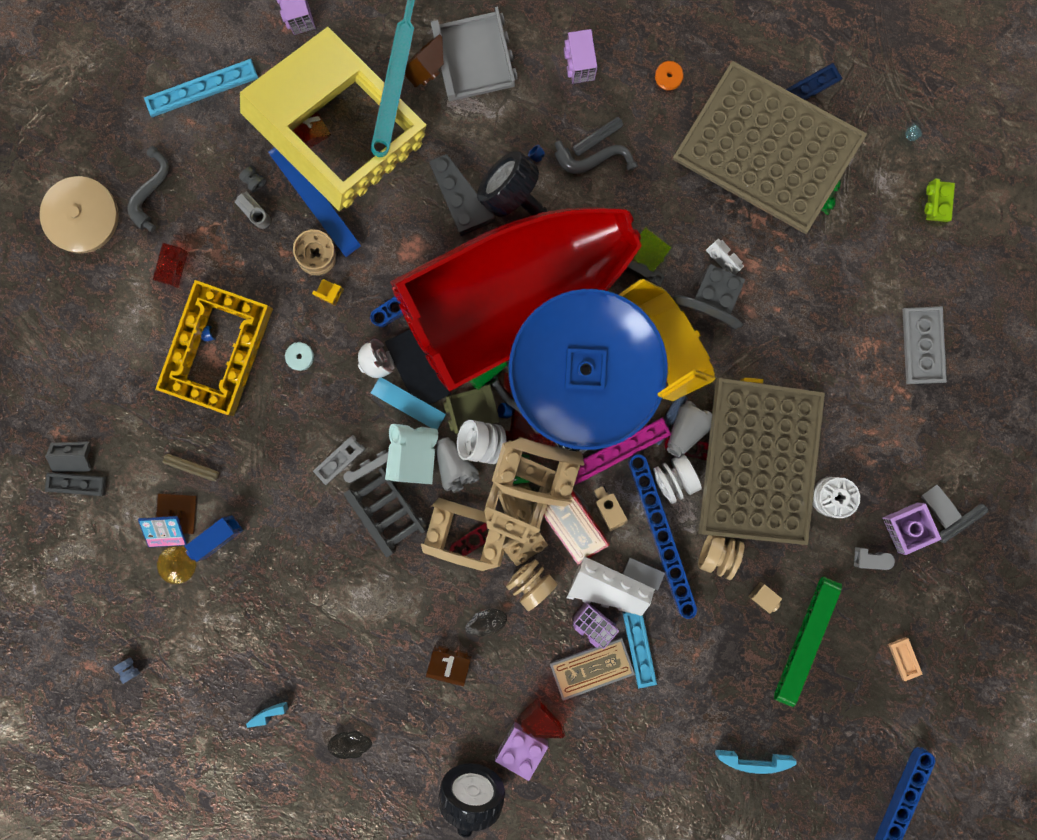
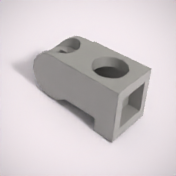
(873, 561)

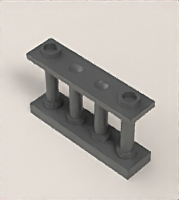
(377, 529)

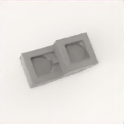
(941, 506)

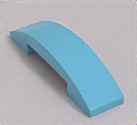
(408, 403)
(778, 763)

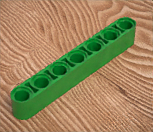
(807, 641)

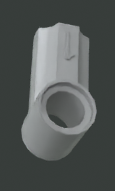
(252, 210)

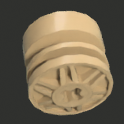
(310, 242)
(724, 556)
(531, 584)

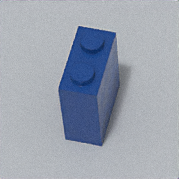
(213, 538)

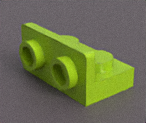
(939, 201)

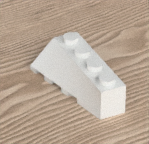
(609, 588)

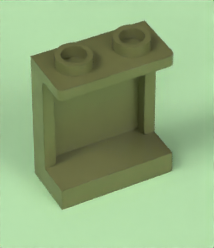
(471, 405)

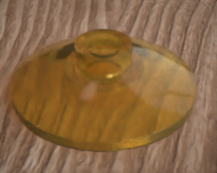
(185, 566)

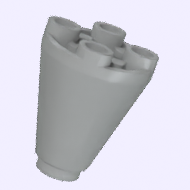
(688, 428)
(454, 470)

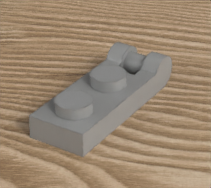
(338, 460)
(366, 467)

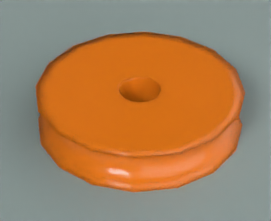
(666, 82)

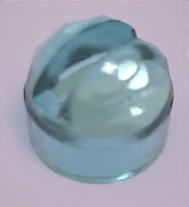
(913, 133)

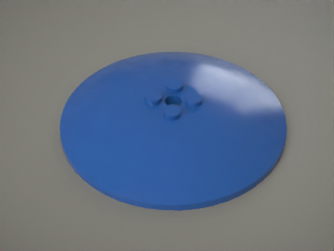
(624, 375)

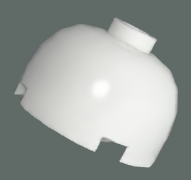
(374, 360)

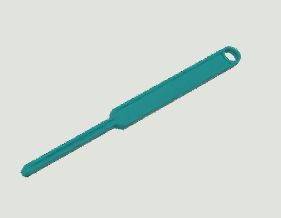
(393, 81)

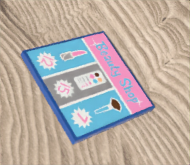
(162, 531)

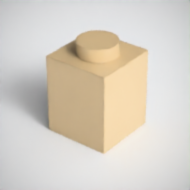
(765, 598)

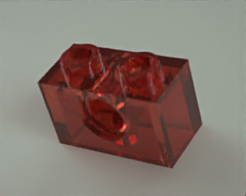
(170, 265)

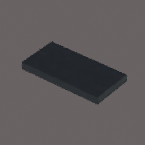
(415, 369)

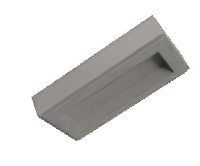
(643, 573)

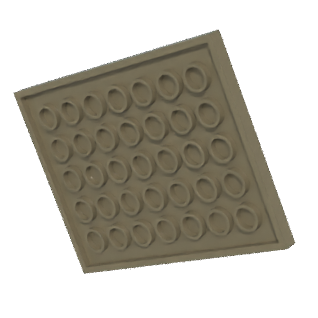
(769, 147)
(761, 462)

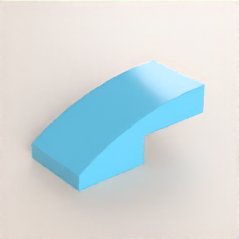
(263, 717)

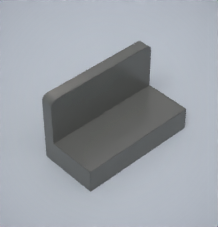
(69, 456)

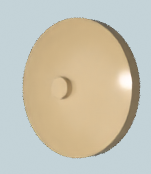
(79, 214)

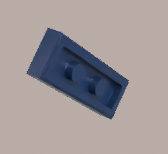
(816, 82)

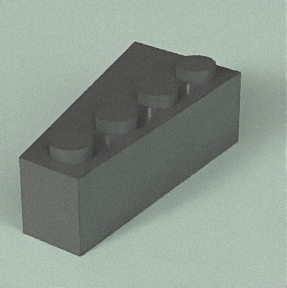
(460, 197)

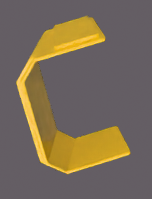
(686, 357)

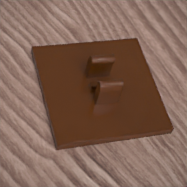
(178, 505)

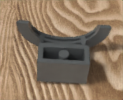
(716, 295)

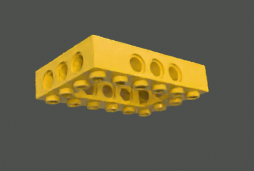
(187, 339)

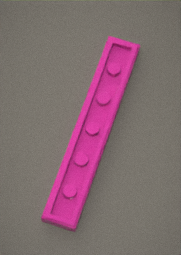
(614, 454)

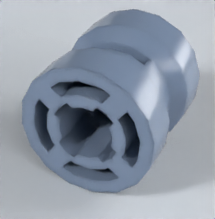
(128, 674)

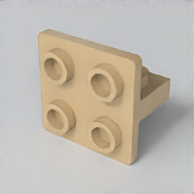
(516, 506)
(521, 552)

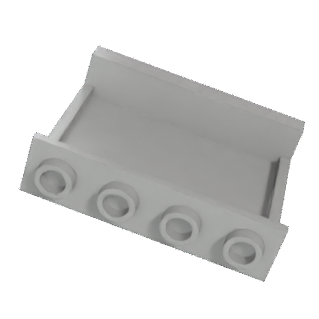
(475, 55)

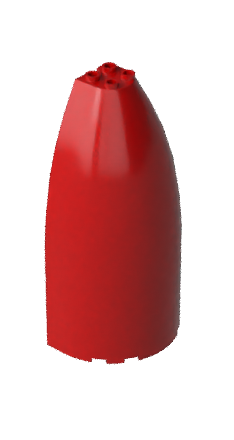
(480, 293)

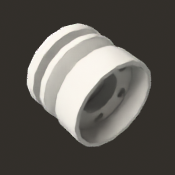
(480, 441)
(678, 478)
(829, 488)

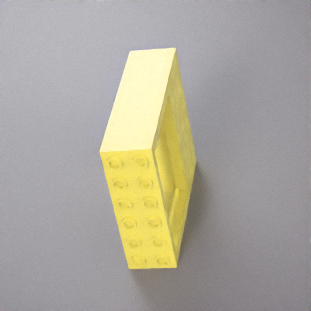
(304, 85)

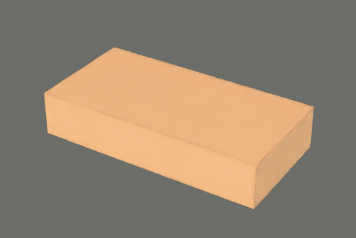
(905, 659)

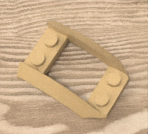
(564, 478)
(509, 525)
(439, 530)

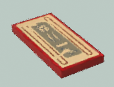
(576, 529)

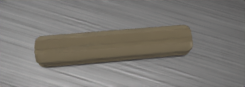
(190, 467)

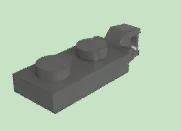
(641, 272)

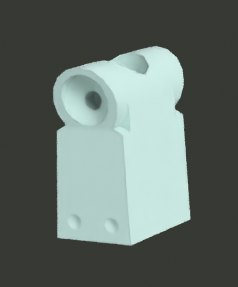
(411, 454)

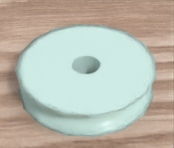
(292, 353)

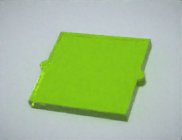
(652, 250)

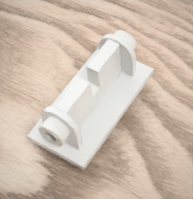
(718, 252)

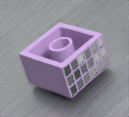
(296, 15)
(580, 56)
(912, 528)
(594, 625)
(521, 752)

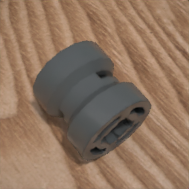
(252, 179)

